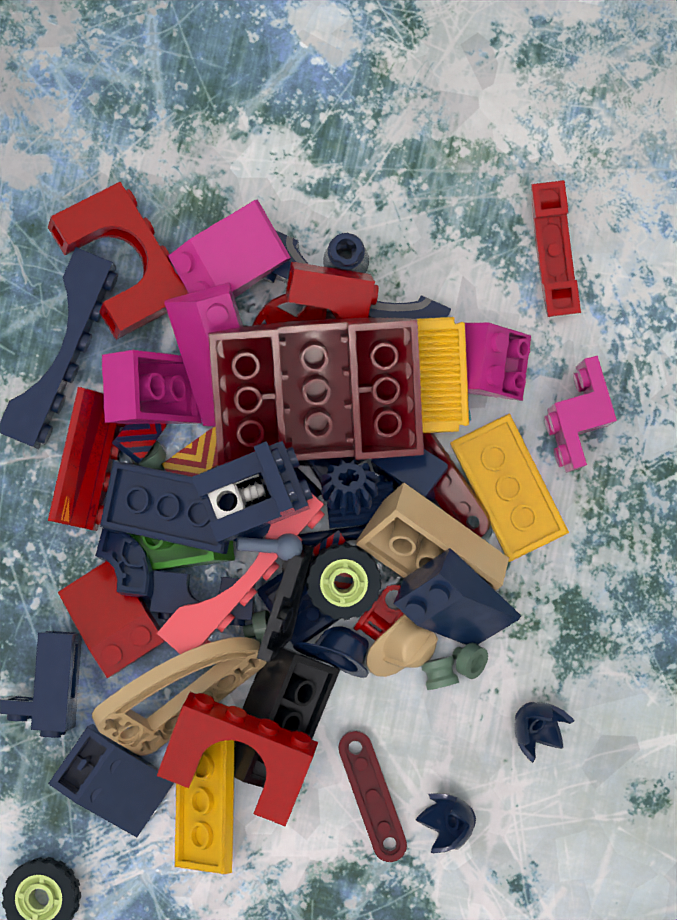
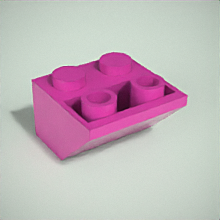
(496, 360)

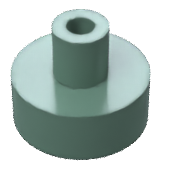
(153, 458)
(257, 629)
(470, 660)

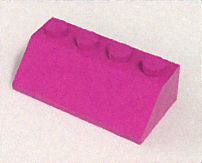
(192, 320)

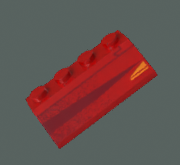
(85, 464)

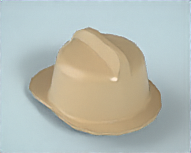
(400, 648)

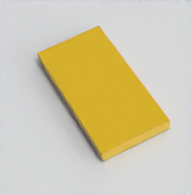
(509, 487)
(206, 813)

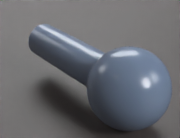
(285, 546)

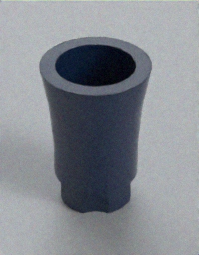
(346, 242)

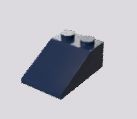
(454, 601)

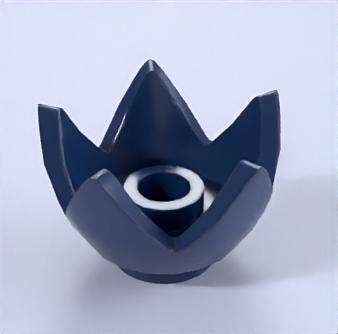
(539, 724)
(451, 819)

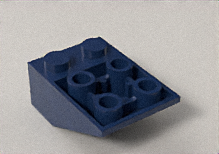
(111, 781)

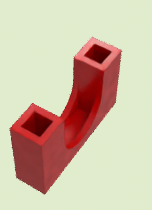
(115, 215)
(331, 288)
(284, 752)

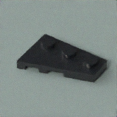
(286, 605)

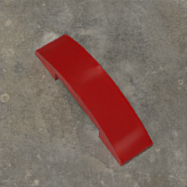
(554, 248)

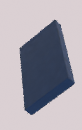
(160, 507)

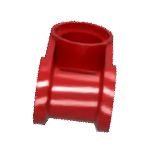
(379, 615)

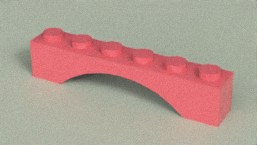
(196, 622)

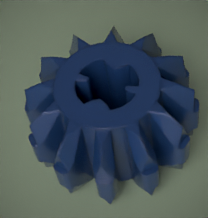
(349, 487)

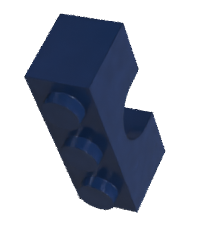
(173, 591)

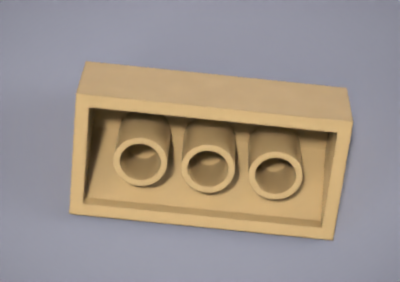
(413, 531)

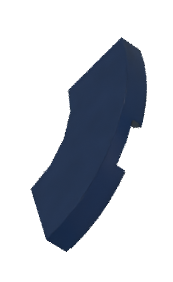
(129, 562)

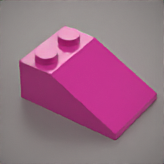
(233, 250)
(147, 389)

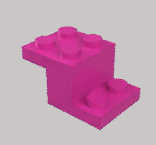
(580, 414)

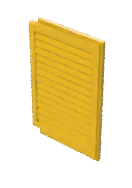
(443, 374)

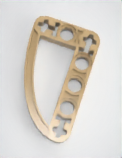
(233, 658)

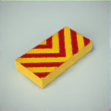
(196, 457)

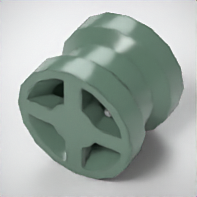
(440, 673)

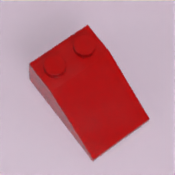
(112, 625)

